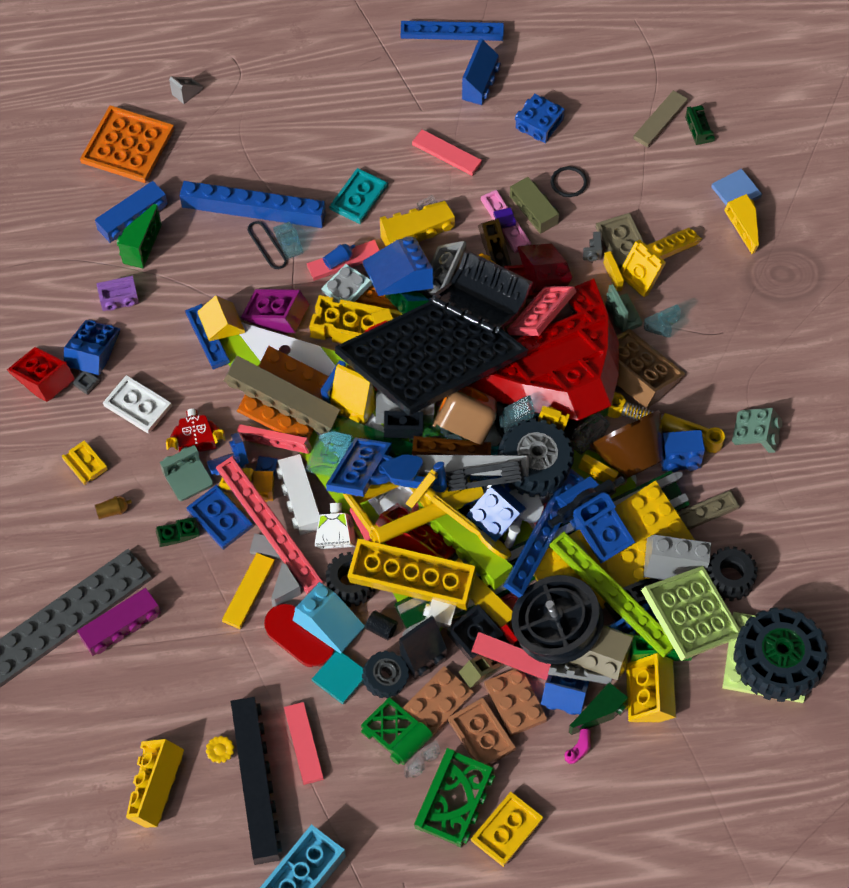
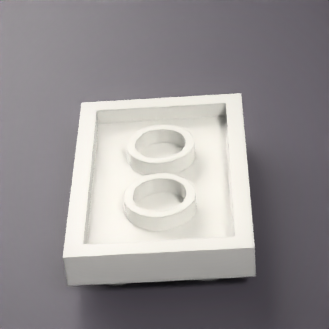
(137, 404)

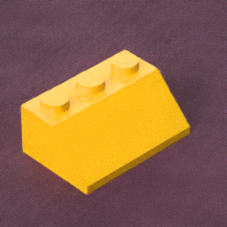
(651, 689)

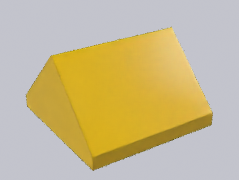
(220, 319)

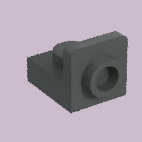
(594, 250)

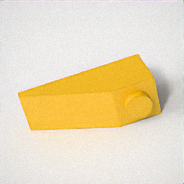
(743, 217)

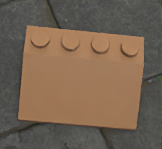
(644, 371)

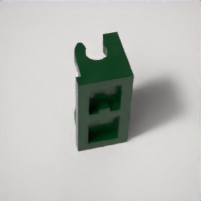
(699, 125)

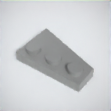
(573, 671)

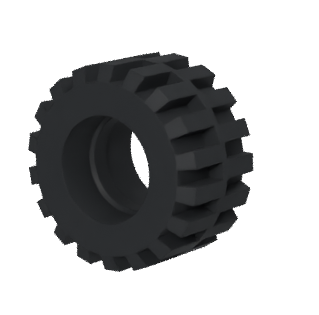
(737, 560)
(348, 593)

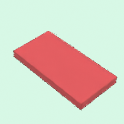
(541, 311)

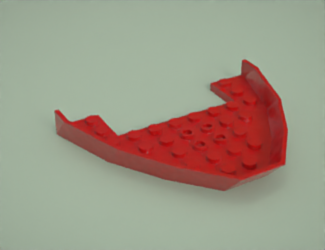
(567, 365)

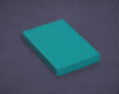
(358, 196)

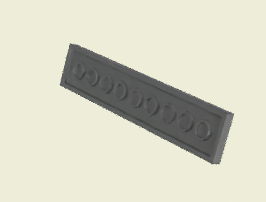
(69, 613)

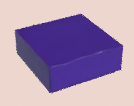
(505, 217)

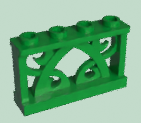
(445, 770)

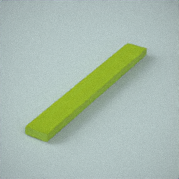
(612, 593)

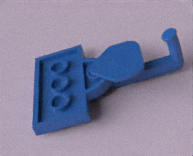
(369, 464)

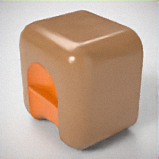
(467, 414)

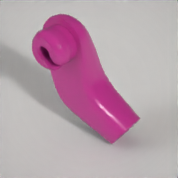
(580, 749)

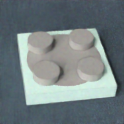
(346, 285)

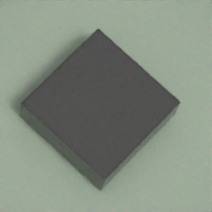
(86, 382)

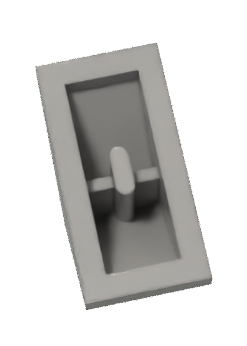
(184, 88)
(285, 588)

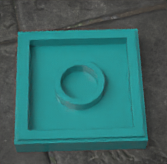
(339, 677)

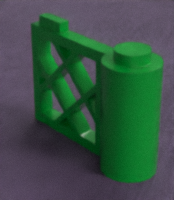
(405, 744)

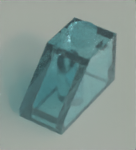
(516, 412)

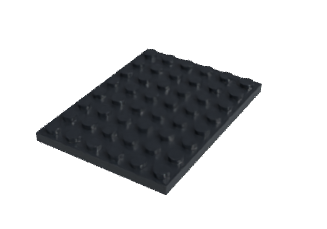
(427, 356)

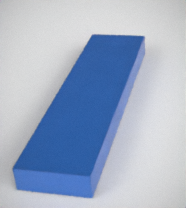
(213, 349)

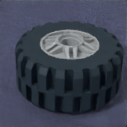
(548, 455)

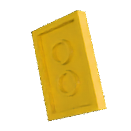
(507, 829)

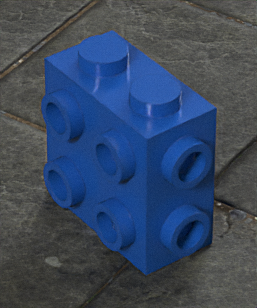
(539, 118)

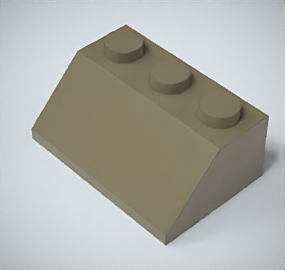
(608, 654)

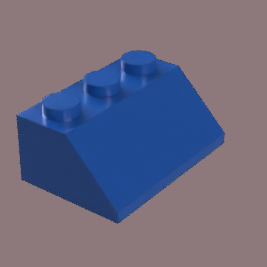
(480, 73)

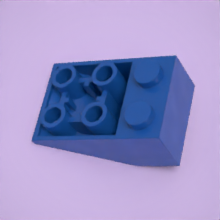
(90, 347)

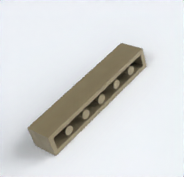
(281, 395)

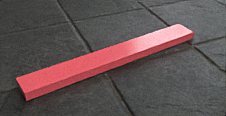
(269, 524)

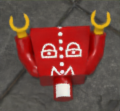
(195, 431)

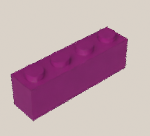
(119, 622)

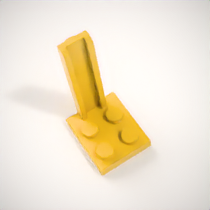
(646, 261)

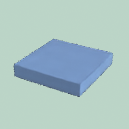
(734, 186)

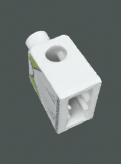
(335, 529)

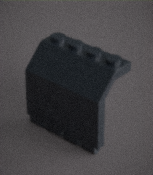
(483, 293)

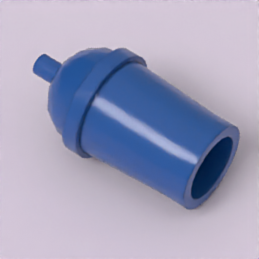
(338, 255)

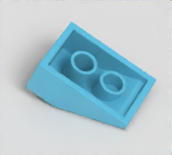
(328, 618)

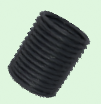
(381, 625)

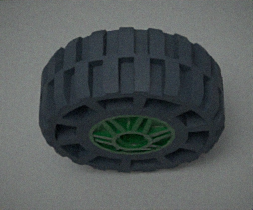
(780, 654)

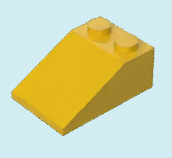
(352, 395)

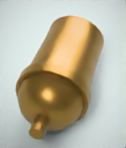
(112, 507)

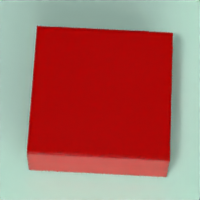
(509, 635)

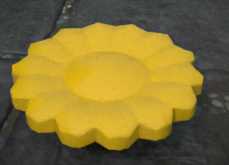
(219, 749)

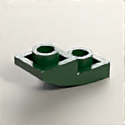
(177, 533)

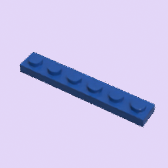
(452, 30)

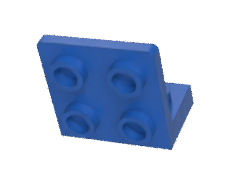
(238, 454)

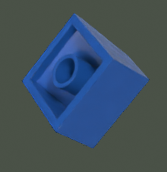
(565, 694)

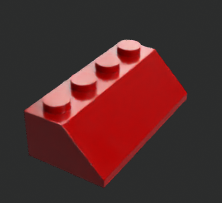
(419, 540)

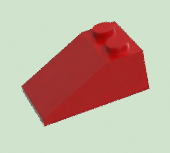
(42, 373)

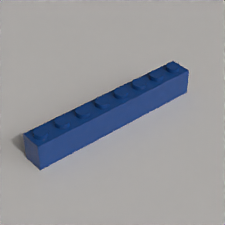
(252, 204)

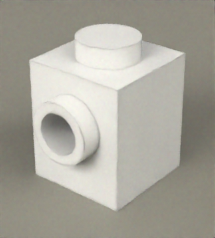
(441, 612)

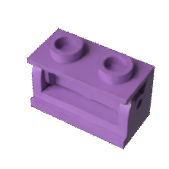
(117, 293)

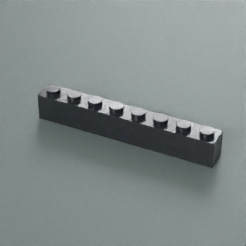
(255, 782)

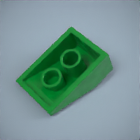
(139, 238)

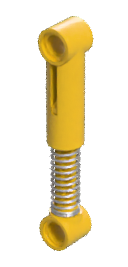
(669, 422)

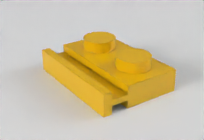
(554, 416)
(84, 462)

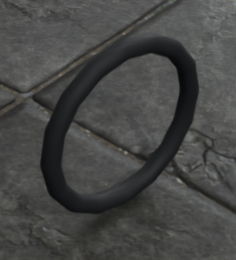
(566, 194)

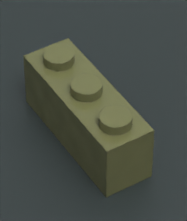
(534, 205)

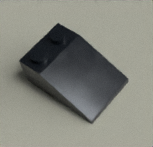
(423, 648)

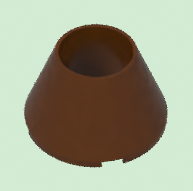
(633, 445)

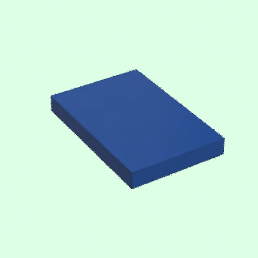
(219, 517)

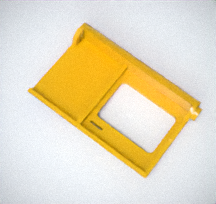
(413, 520)

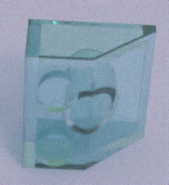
(328, 452)

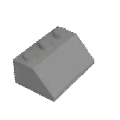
(673, 556)

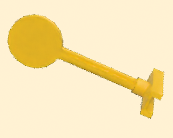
(429, 494)

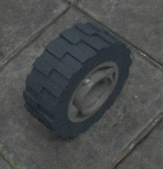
(376, 682)

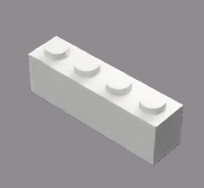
(299, 493)

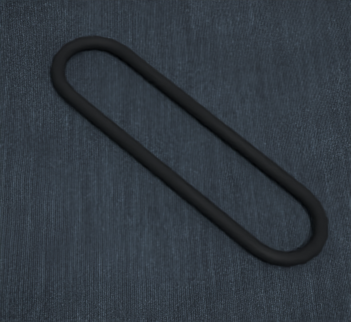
(285, 261)

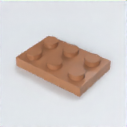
(438, 700)
(515, 701)
(481, 733)

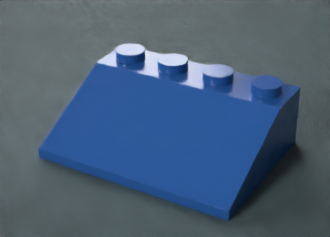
(399, 268)

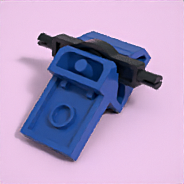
(593, 513)

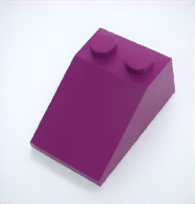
(276, 309)

